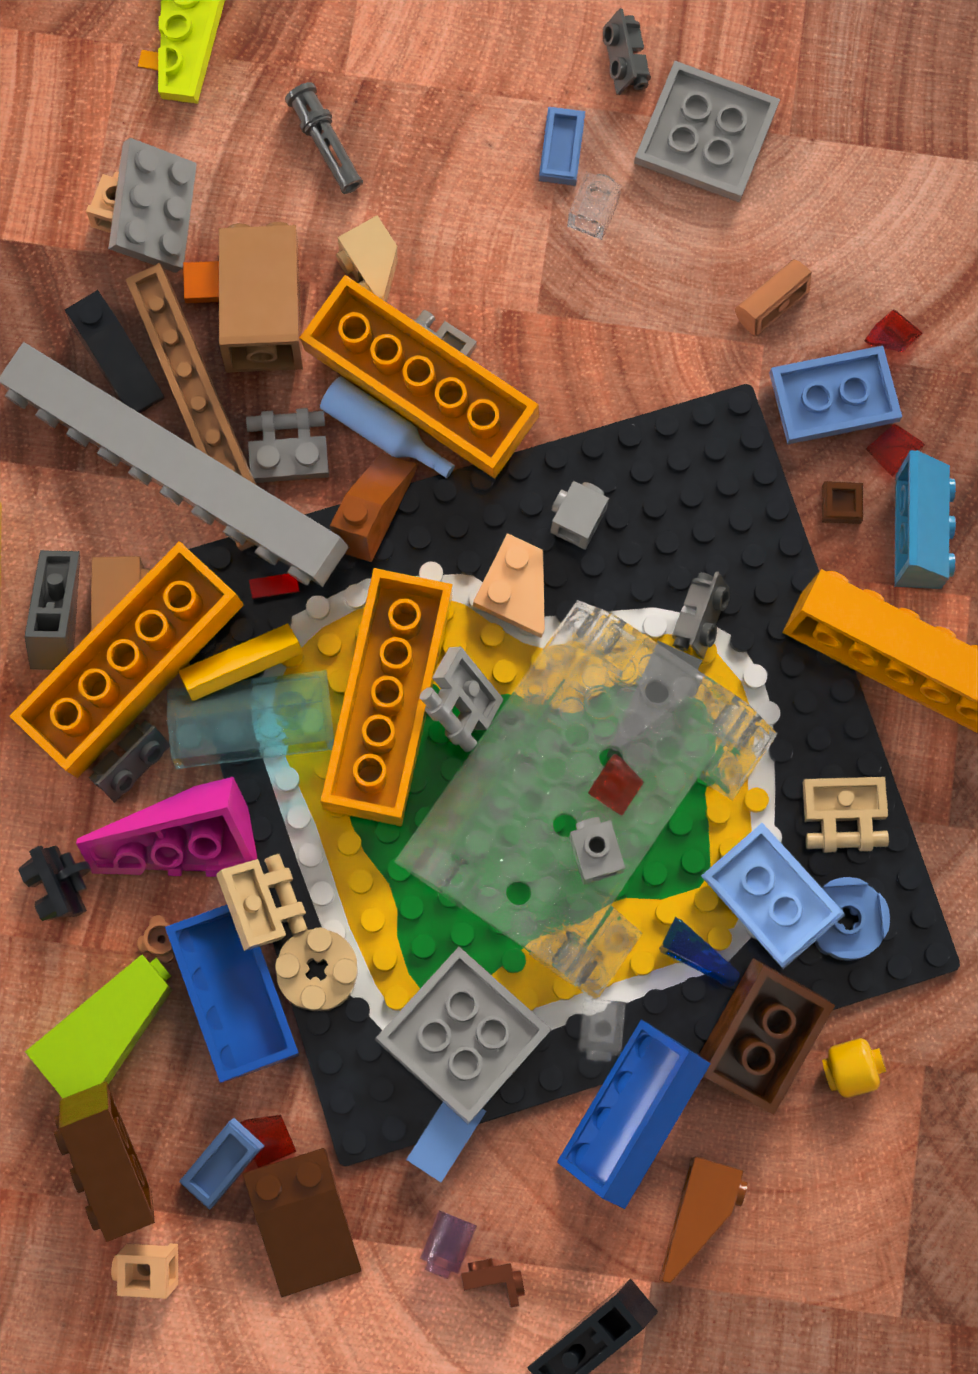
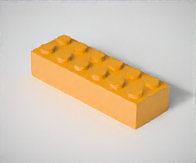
(420, 376)
(888, 646)
(127, 660)
(382, 703)

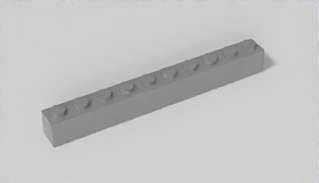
(174, 465)

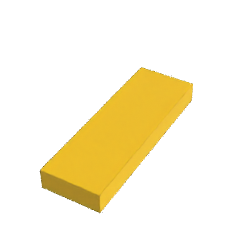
(240, 662)

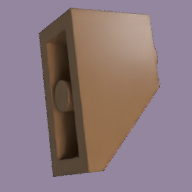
(111, 582)

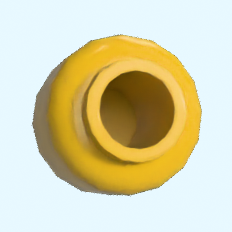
(853, 1068)

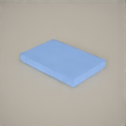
(773, 895)

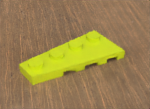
(186, 46)

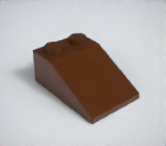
(302, 1222)

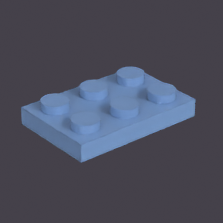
(835, 394)

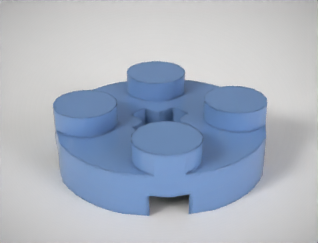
(865, 934)

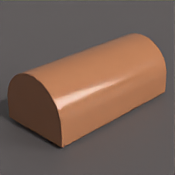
(774, 297)

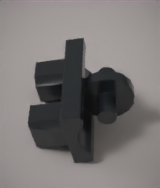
(61, 880)

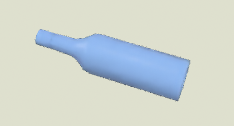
(380, 425)

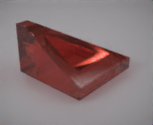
(893, 332)
(893, 447)
(616, 785)
(273, 1135)

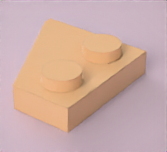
(515, 586)

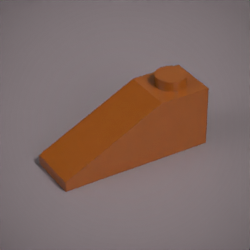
(372, 505)
(704, 1205)

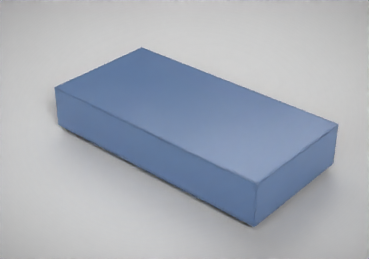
(562, 146)
(442, 1142)
(221, 1163)

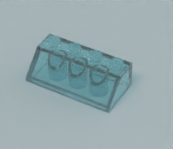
(251, 720)

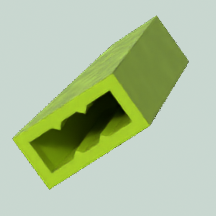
(102, 1030)

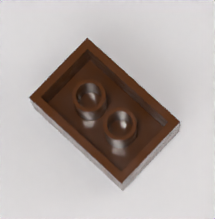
(764, 1036)
(104, 1162)

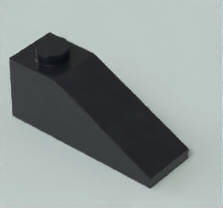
(113, 352)
(598, 1333)

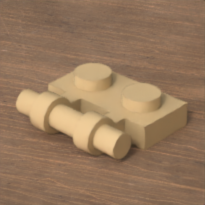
(845, 800)
(252, 904)

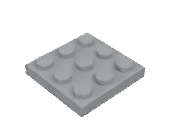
(706, 131)
(463, 1035)

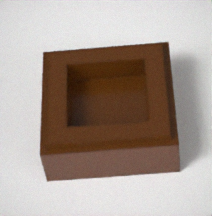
(842, 502)

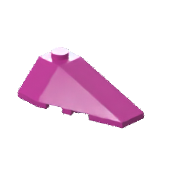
(190, 831)

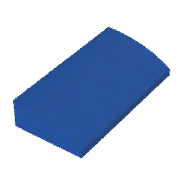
(231, 995)
(633, 1114)

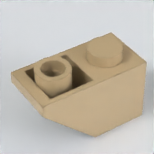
(370, 256)

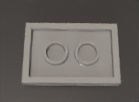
(152, 205)

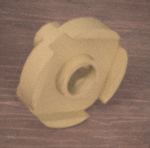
(292, 968)

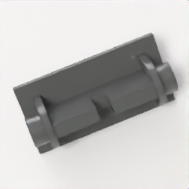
(622, 37)
(708, 597)
(143, 748)

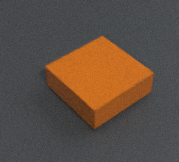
(201, 282)

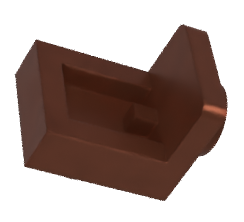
(484, 1273)

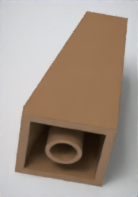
(259, 298)

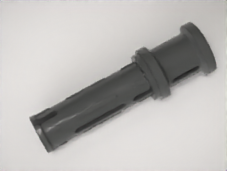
(313, 124)

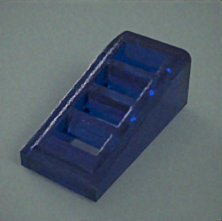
(690, 949)

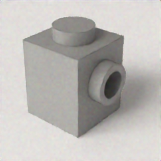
(578, 513)
(596, 850)

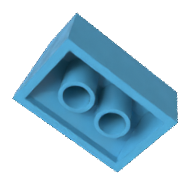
(923, 522)

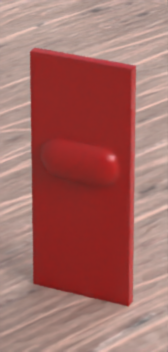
(273, 585)

